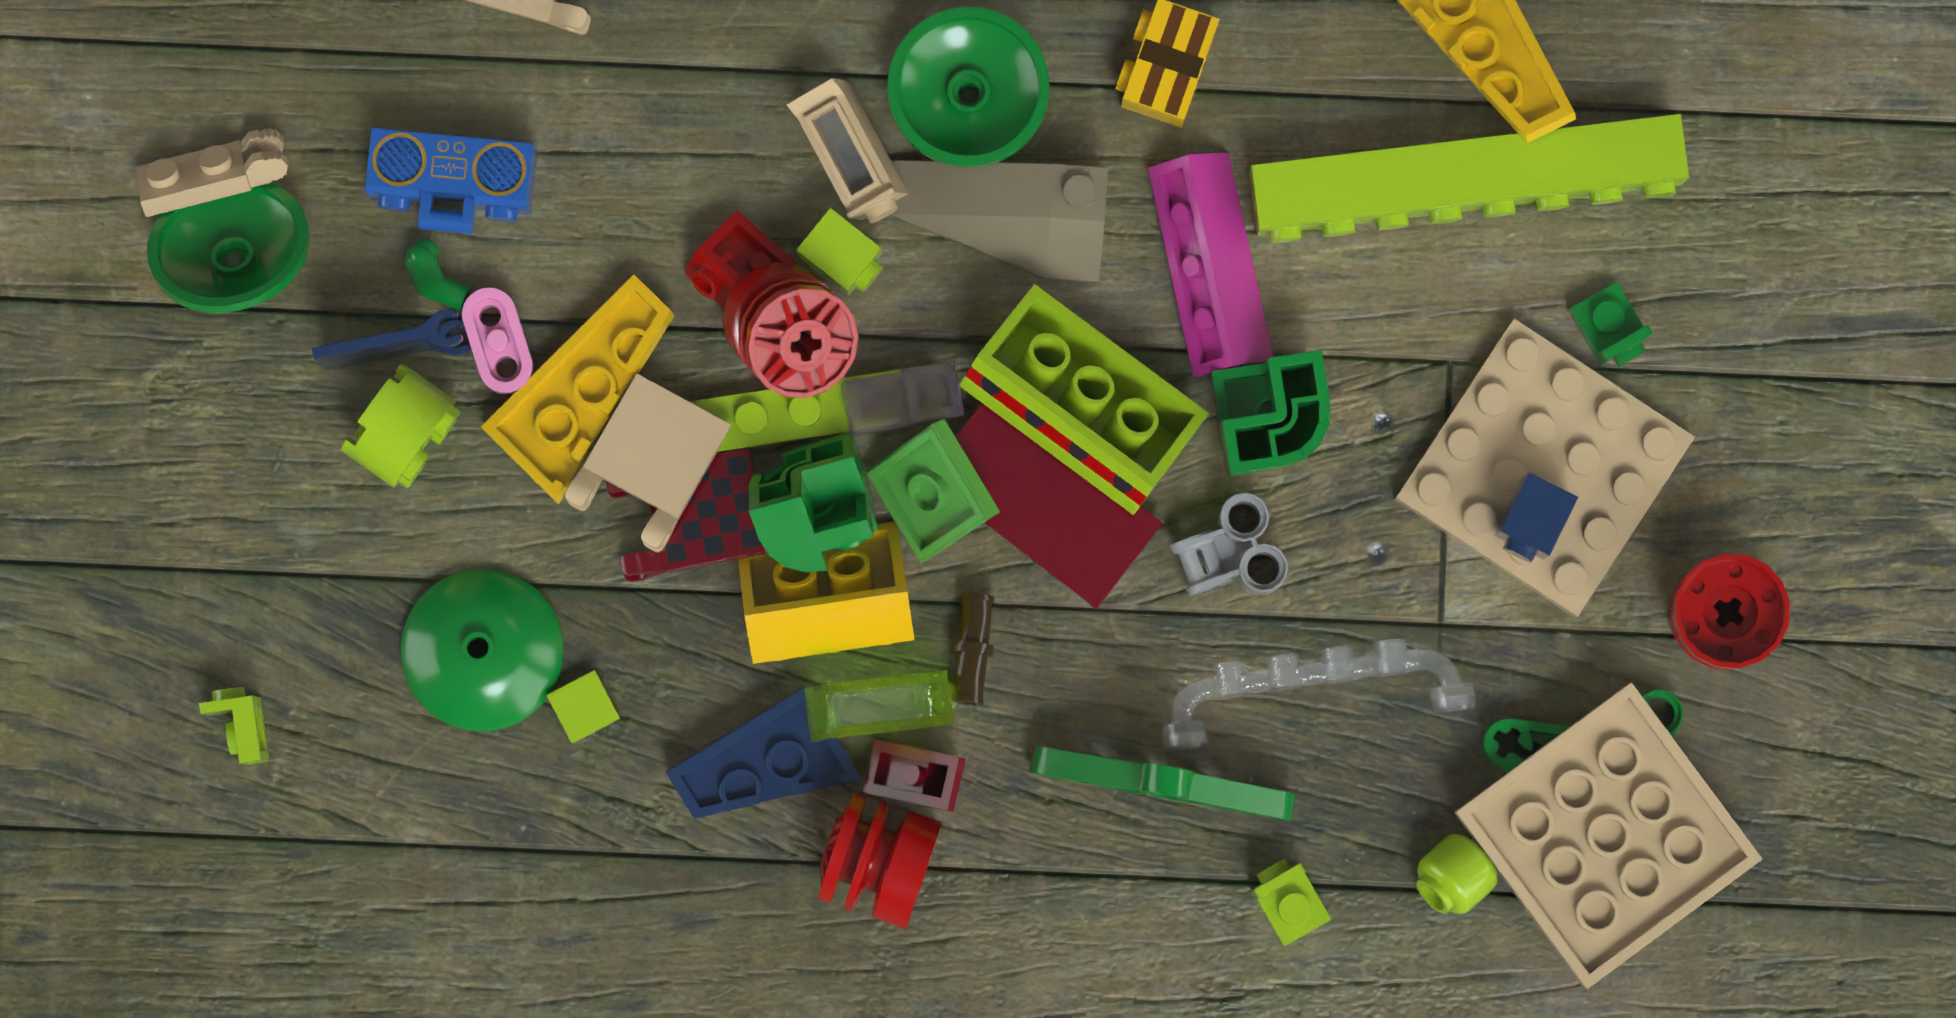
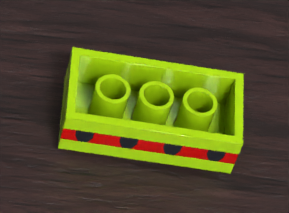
(1083, 399)

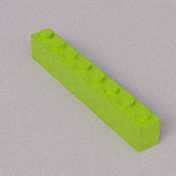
(1468, 176)

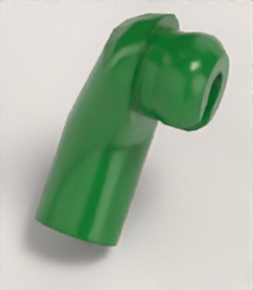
(427, 277)

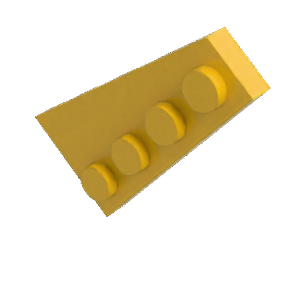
(1500, 59)
(572, 396)

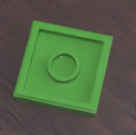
(932, 491)

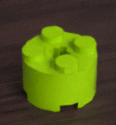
(400, 426)

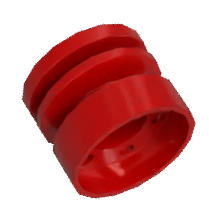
(771, 311)
(1761, 609)
(878, 860)

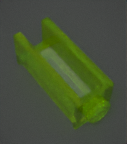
(880, 705)

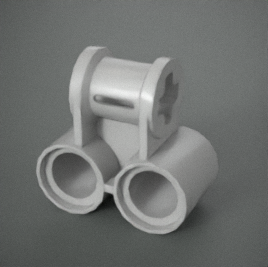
(1228, 552)

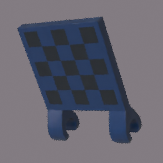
(396, 343)

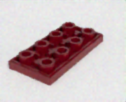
(1052, 510)

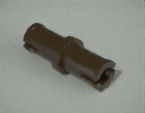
(972, 648)

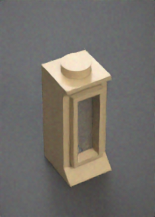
(849, 150)

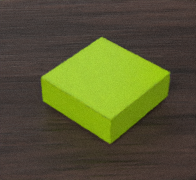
(583, 706)

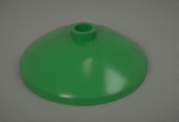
(962, 51)
(229, 249)
(521, 657)

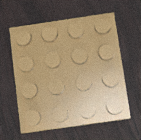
(1565, 424)
(1608, 835)

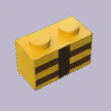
(1168, 62)

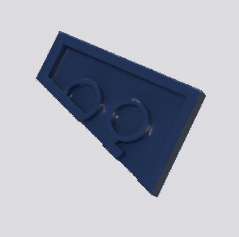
(761, 762)

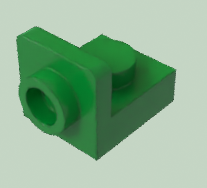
(1611, 326)

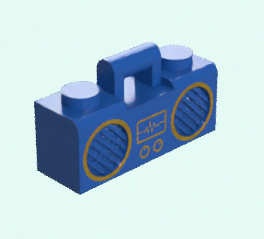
(470, 170)

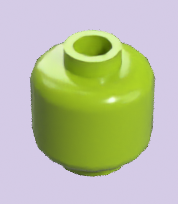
(1455, 875)

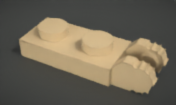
(211, 172)

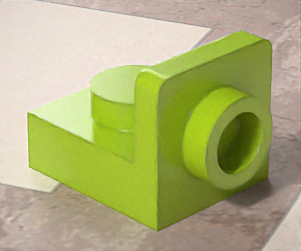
(247, 731)
(1289, 901)

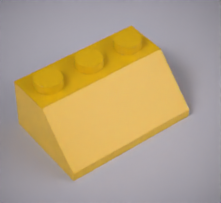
(812, 613)

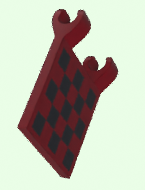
(712, 526)

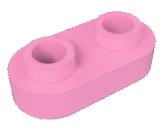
(497, 342)

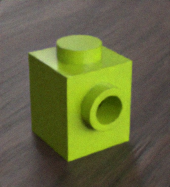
(841, 254)

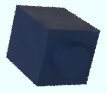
(1535, 518)

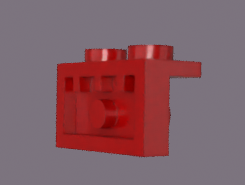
(731, 255)

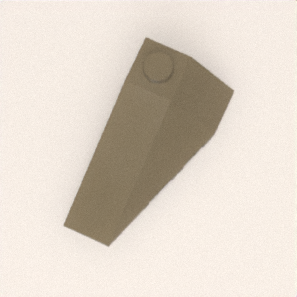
(1015, 212)

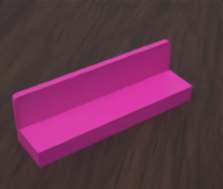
(1210, 262)

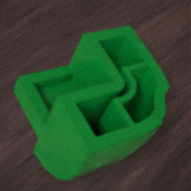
(1271, 412)
(813, 504)

